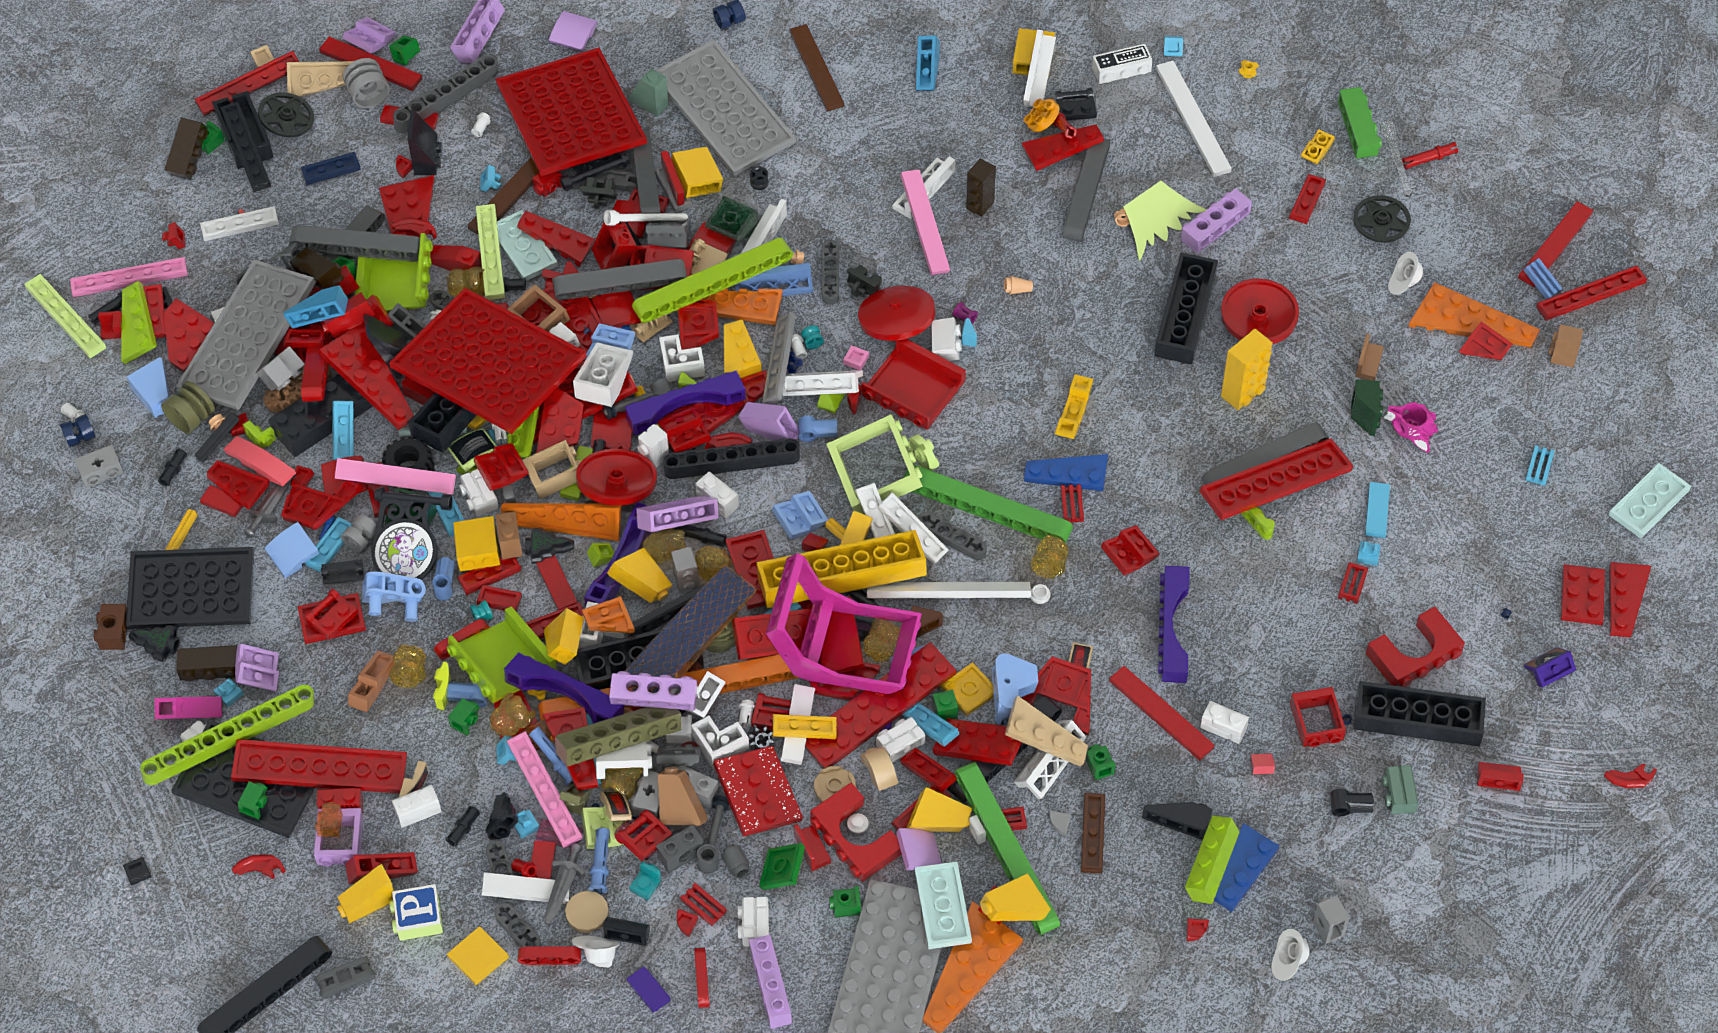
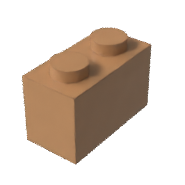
(1565, 345)
(508, 535)

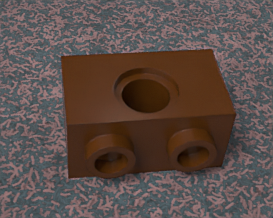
(113, 637)

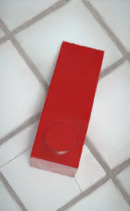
(455, 257)
(395, 865)

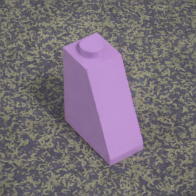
(769, 421)

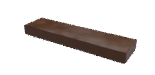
(1093, 833)

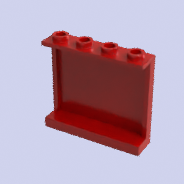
(914, 383)

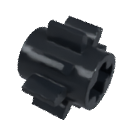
(766, 737)

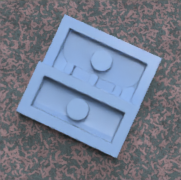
(612, 336)
(799, 515)
(291, 550)

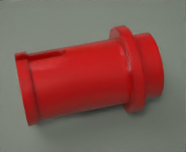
(527, 869)

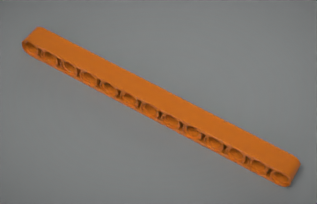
(736, 677)

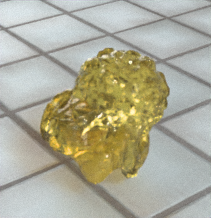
(469, 278)
(662, 543)
(1050, 557)
(710, 561)
(881, 640)
(408, 666)
(510, 716)
(621, 780)

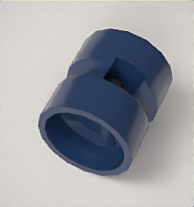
(729, 14)
(84, 428)

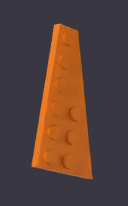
(1461, 315)
(970, 968)

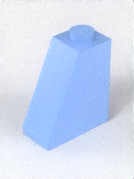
(150, 386)

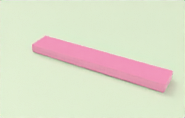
(925, 222)
(124, 277)
(395, 476)
(544, 789)

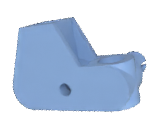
(386, 588)
(1010, 679)

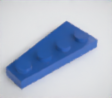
(1082, 470)
(1246, 863)

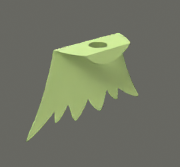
(1155, 211)

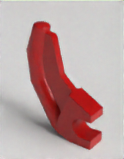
(414, 225)
(727, 439)
(1634, 779)
(259, 863)

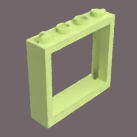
(864, 434)

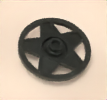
(286, 114)
(1381, 218)

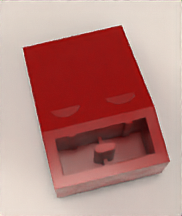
(650, 253)

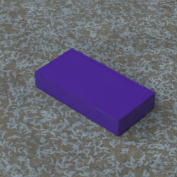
(648, 989)

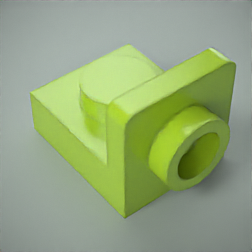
(259, 437)

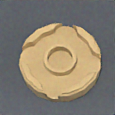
(831, 781)
(586, 911)

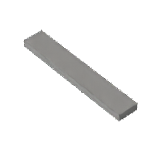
(779, 359)

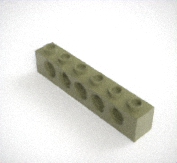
(616, 734)

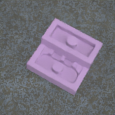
(572, 31)
(369, 35)
(256, 667)
(918, 848)

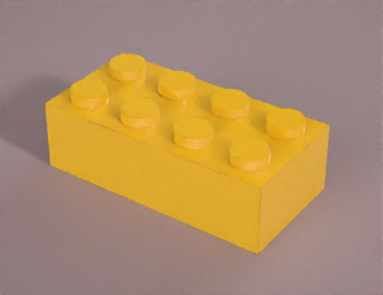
(1246, 369)

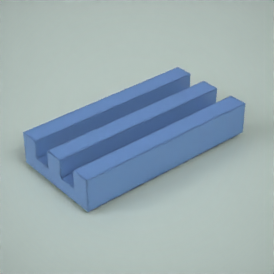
(1544, 277)

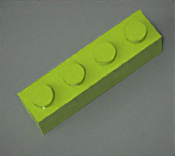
(1212, 859)

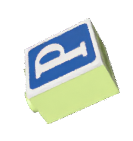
(416, 912)

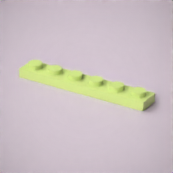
(490, 252)
(65, 316)

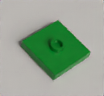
(782, 866)

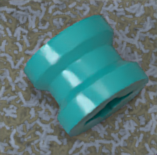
(812, 337)
(481, 611)

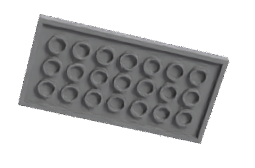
(725, 108)
(246, 333)
(887, 966)

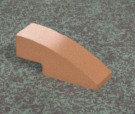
(370, 681)

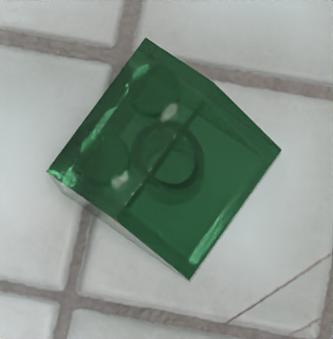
(733, 219)

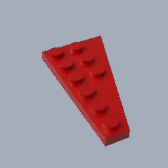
(408, 200)
(368, 373)
(716, 414)

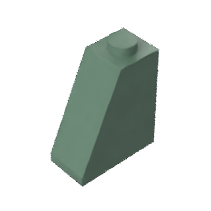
(651, 93)

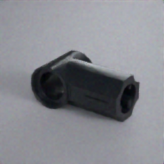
(1345, 803)

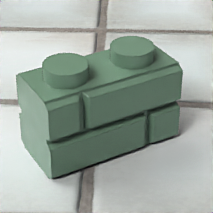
(1401, 789)

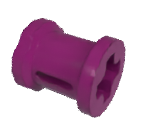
(963, 312)

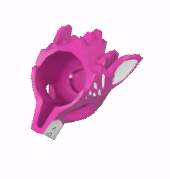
(1413, 425)

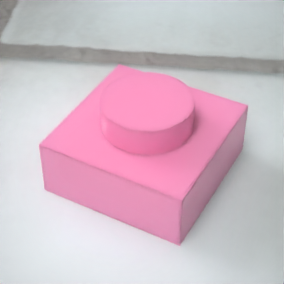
(856, 358)

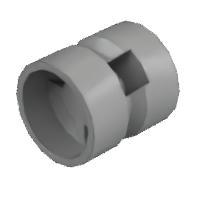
(359, 533)

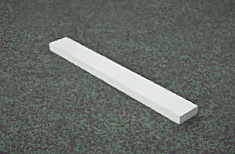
(1193, 119)
(951, 590)

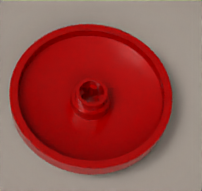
(1260, 306)
(896, 313)
(616, 477)

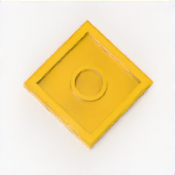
(970, 688)
(477, 955)

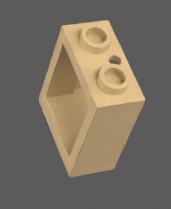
(546, 458)

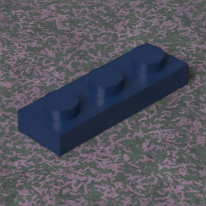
(330, 168)

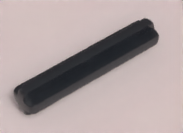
(216, 437)

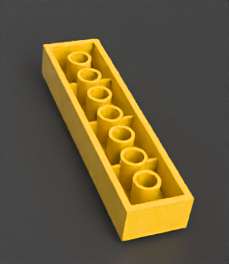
(852, 565)

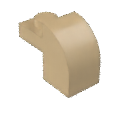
(879, 767)

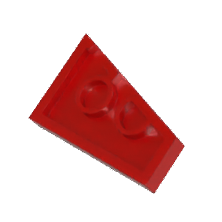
(238, 483)

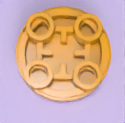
(1041, 115)

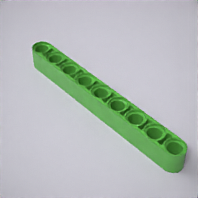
(991, 506)
(1001, 835)

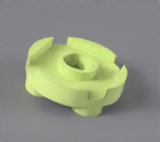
(923, 452)

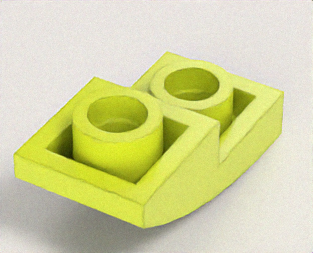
(442, 679)

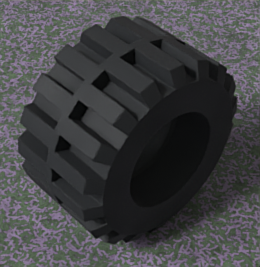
(409, 450)

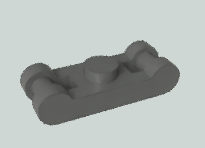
(344, 977)

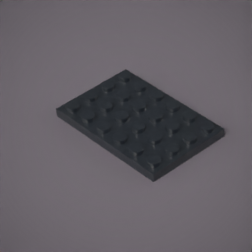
(190, 587)
(212, 787)

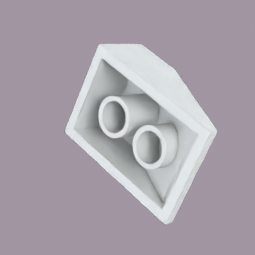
(602, 374)

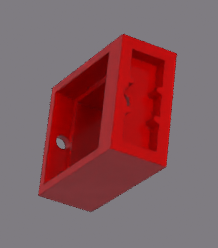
(603, 250)
(1312, 699)

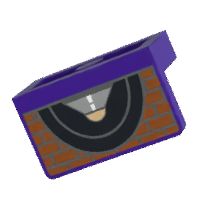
(1551, 666)

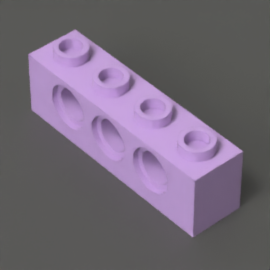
(477, 30)
(1215, 220)
(677, 513)
(662, 699)
(770, 981)

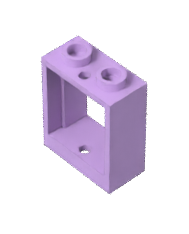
(351, 817)

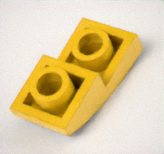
(1318, 146)

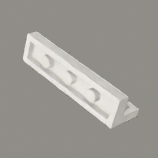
(1039, 68)
(934, 182)
(767, 225)
(822, 383)
(1039, 763)

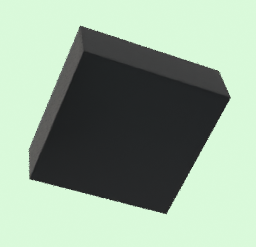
(137, 871)

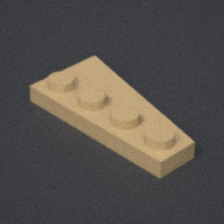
(314, 77)
(1041, 732)

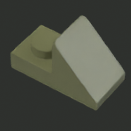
(575, 799)

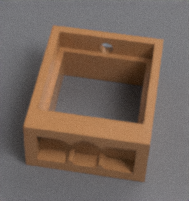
(533, 294)

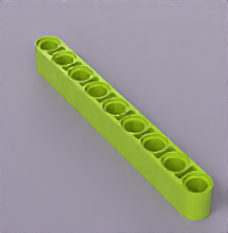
(712, 280)
(222, 743)

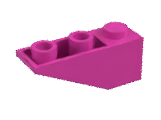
(188, 707)

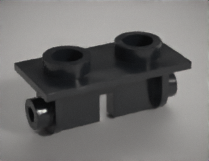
(342, 571)

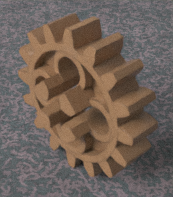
(281, 399)

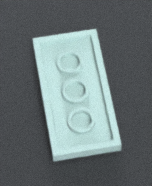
(523, 251)
(1649, 500)
(943, 905)

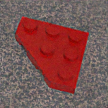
(184, 333)

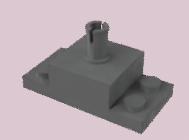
(668, 233)

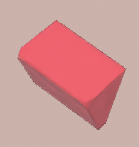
(1262, 764)

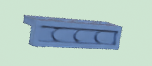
(779, 275)

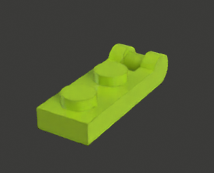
(1259, 522)

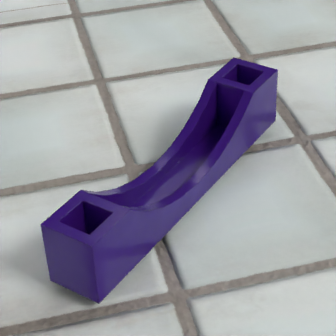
(721, 389)
(605, 587)
(1174, 658)
(530, 674)

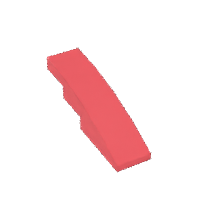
(260, 460)

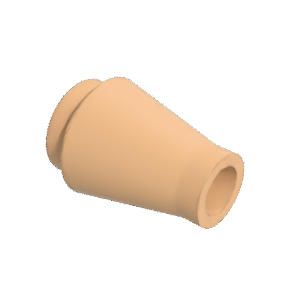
(1017, 285)

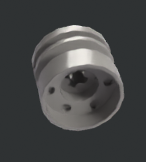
(366, 83)

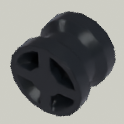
(759, 178)

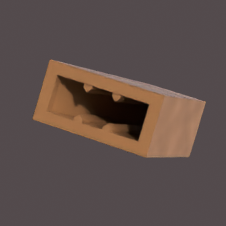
(678, 799)

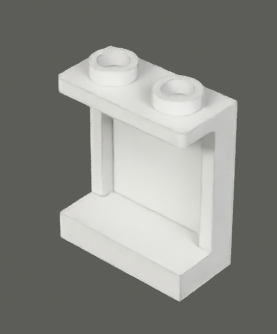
(633, 756)

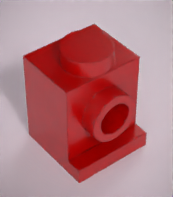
(546, 184)

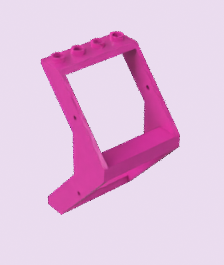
(824, 600)

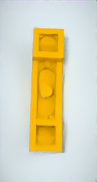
(1075, 407)

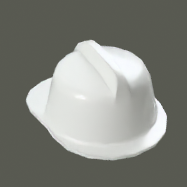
(1406, 273)
(597, 949)
(1289, 954)

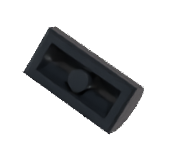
(626, 931)

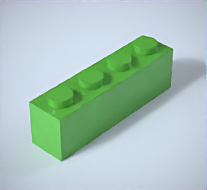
(1359, 122)

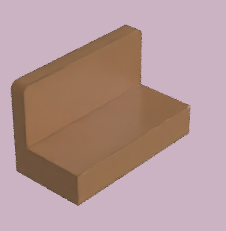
(1369, 360)

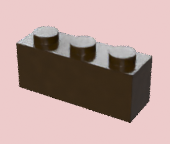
(186, 148)
(980, 187)
(320, 268)
(206, 662)

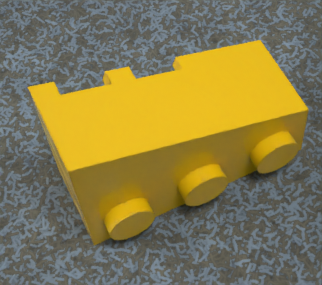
(739, 350)

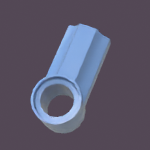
(811, 428)
(443, 578)
(472, 692)

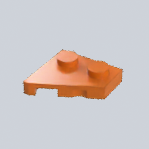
(608, 617)

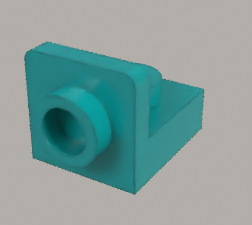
(646, 881)

